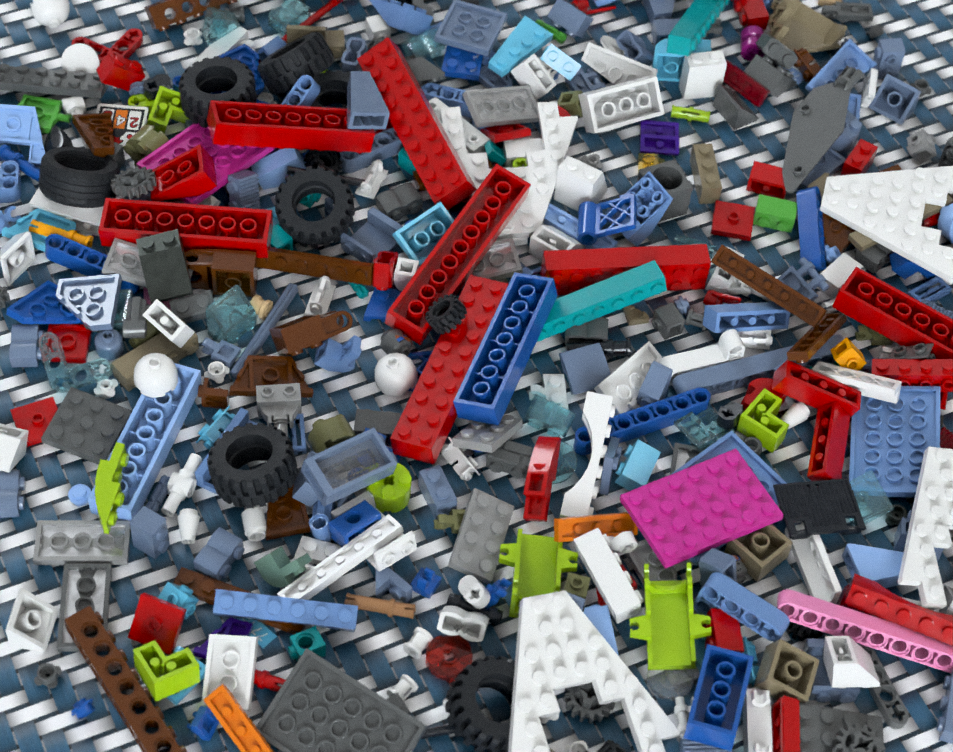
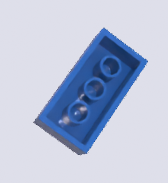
(719, 697)

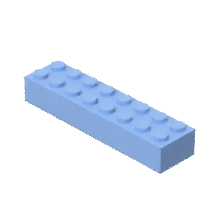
(149, 439)

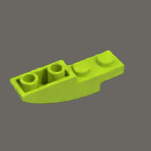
(108, 486)

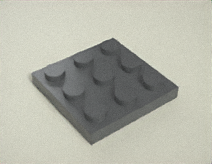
(86, 426)

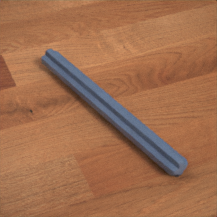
(269, 323)

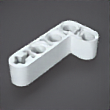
(728, 349)

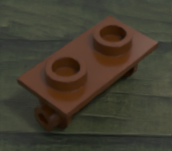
(803, 64)

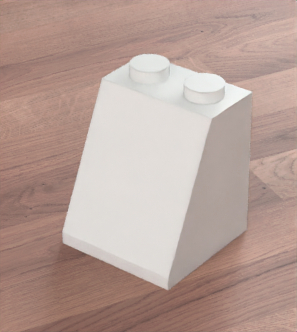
(578, 183)

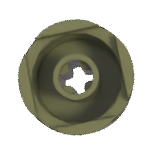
(144, 142)
(329, 433)

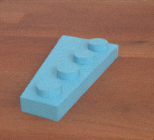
(522, 43)

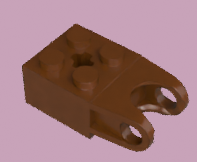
(223, 269)
(308, 331)

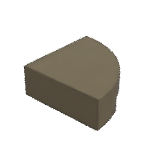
(635, 316)

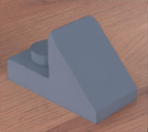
(389, 580)

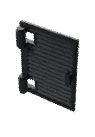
(819, 507)

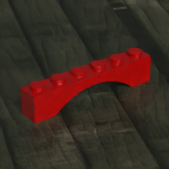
(879, 601)

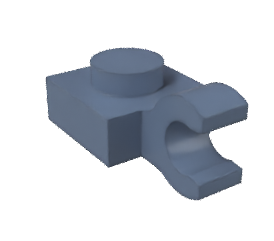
(222, 352)

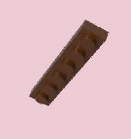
(317, 266)
(768, 286)
(816, 337)
(205, 589)

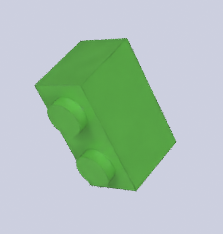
(775, 213)

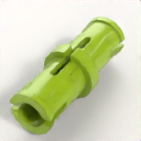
(690, 114)

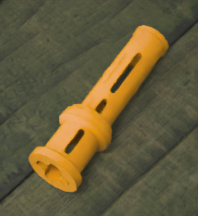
(46, 230)

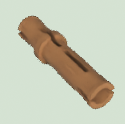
(383, 606)

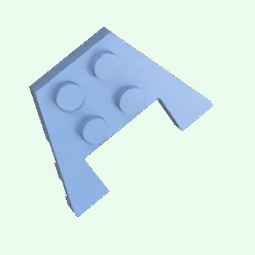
(21, 127)

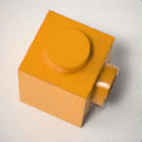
(848, 355)

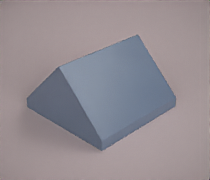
(895, 99)

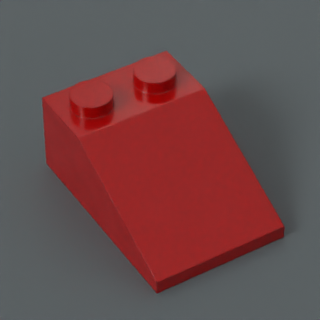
(185, 176)

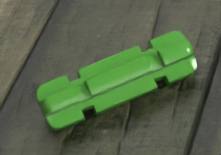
(558, 36)

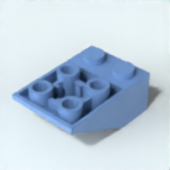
(403, 17)
(651, 205)

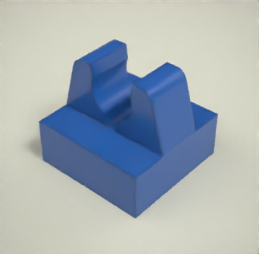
(426, 582)
(204, 723)

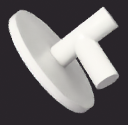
(80, 57)

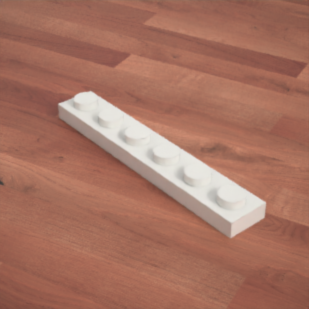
(343, 559)

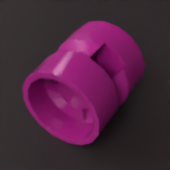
(748, 38)

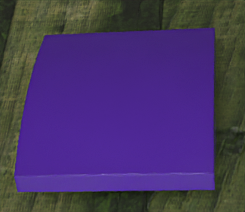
(659, 137)

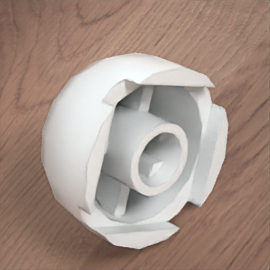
(50, 12)
(395, 374)
(155, 375)

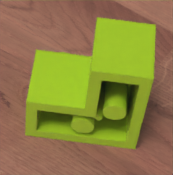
(166, 107)
(761, 421)
(165, 674)

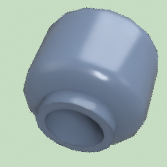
(109, 344)

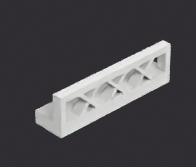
(869, 384)
(815, 567)

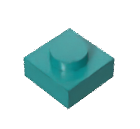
(495, 153)

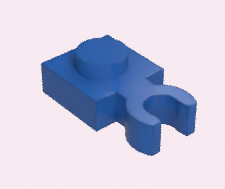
(497, 590)

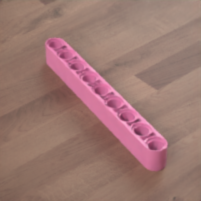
(863, 628)

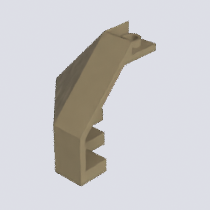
(803, 27)

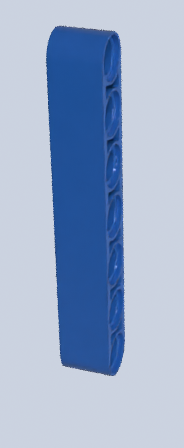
(632, 421)

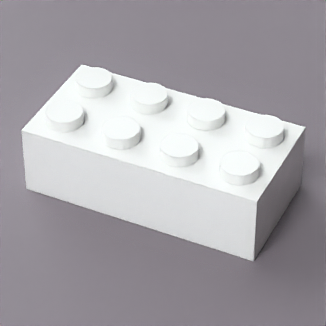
(621, 104)

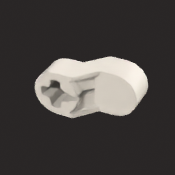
(623, 542)
(480, 598)

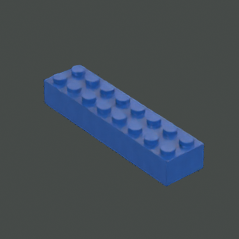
(505, 349)

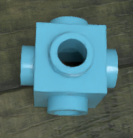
(180, 596)

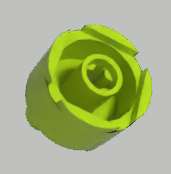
(393, 491)

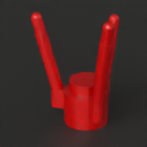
(584, 4)
(715, 298)

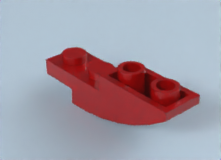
(539, 478)

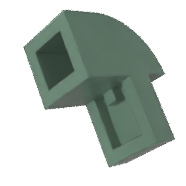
(278, 568)

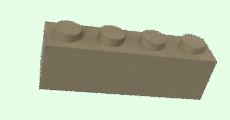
(124, 366)

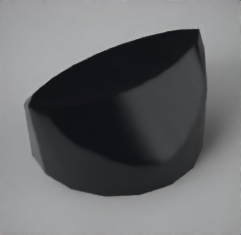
(57, 138)

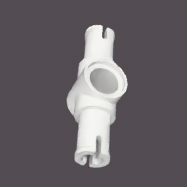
(181, 485)

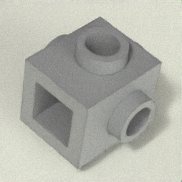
(921, 146)

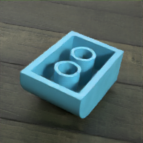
(669, 64)
(423, 232)

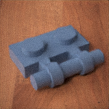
(582, 81)
(795, 280)

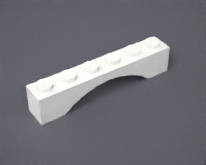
(595, 417)

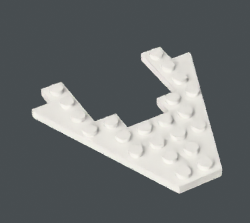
(540, 168)
(929, 527)
(564, 650)

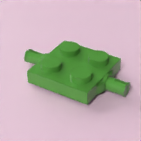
(47, 111)

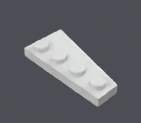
(628, 378)

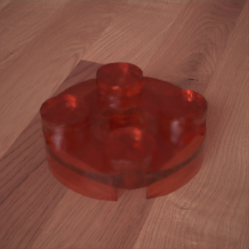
(446, 645)

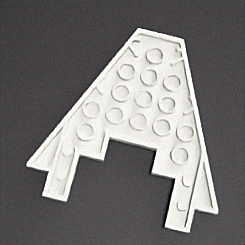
(891, 211)

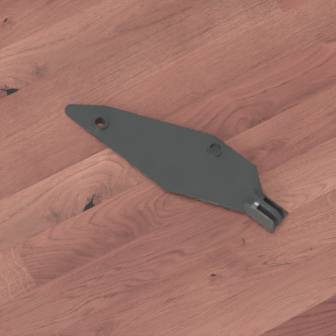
(817, 126)

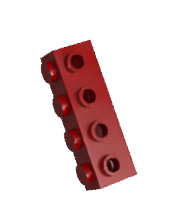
(917, 372)
(814, 388)
(828, 443)

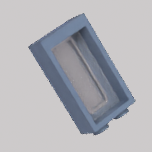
(349, 466)

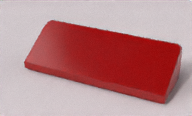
(786, 725)

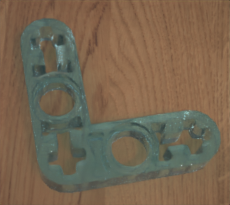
(63, 371)

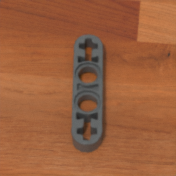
(886, 685)

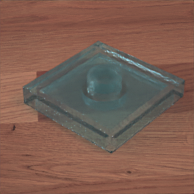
(870, 497)

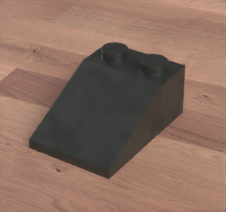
(164, 266)

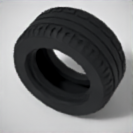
(77, 177)

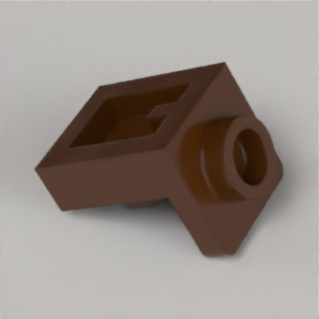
(213, 396)

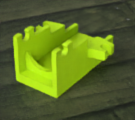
(536, 566)
(669, 623)

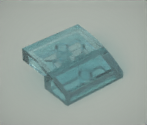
(701, 428)

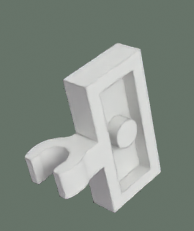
(552, 390)

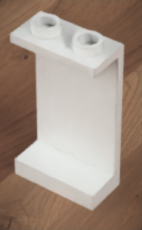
(392, 551)

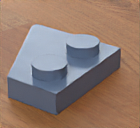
(492, 80)
(610, 464)

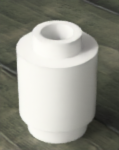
(254, 523)

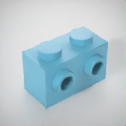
(637, 466)

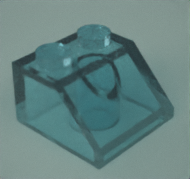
(230, 316)

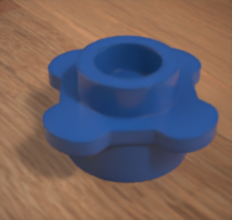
(83, 708)

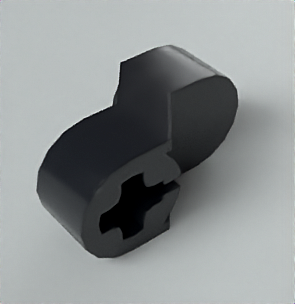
(152, 86)
(729, 415)

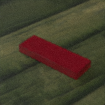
(745, 84)

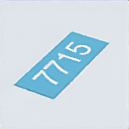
(260, 631)

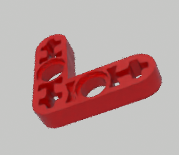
(125, 41)

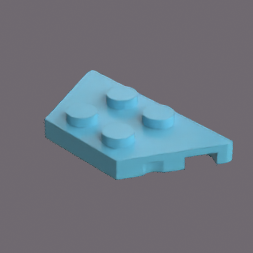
(42, 216)

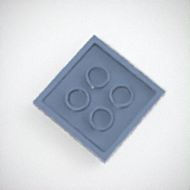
(471, 27)

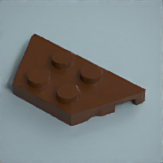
(268, 371)

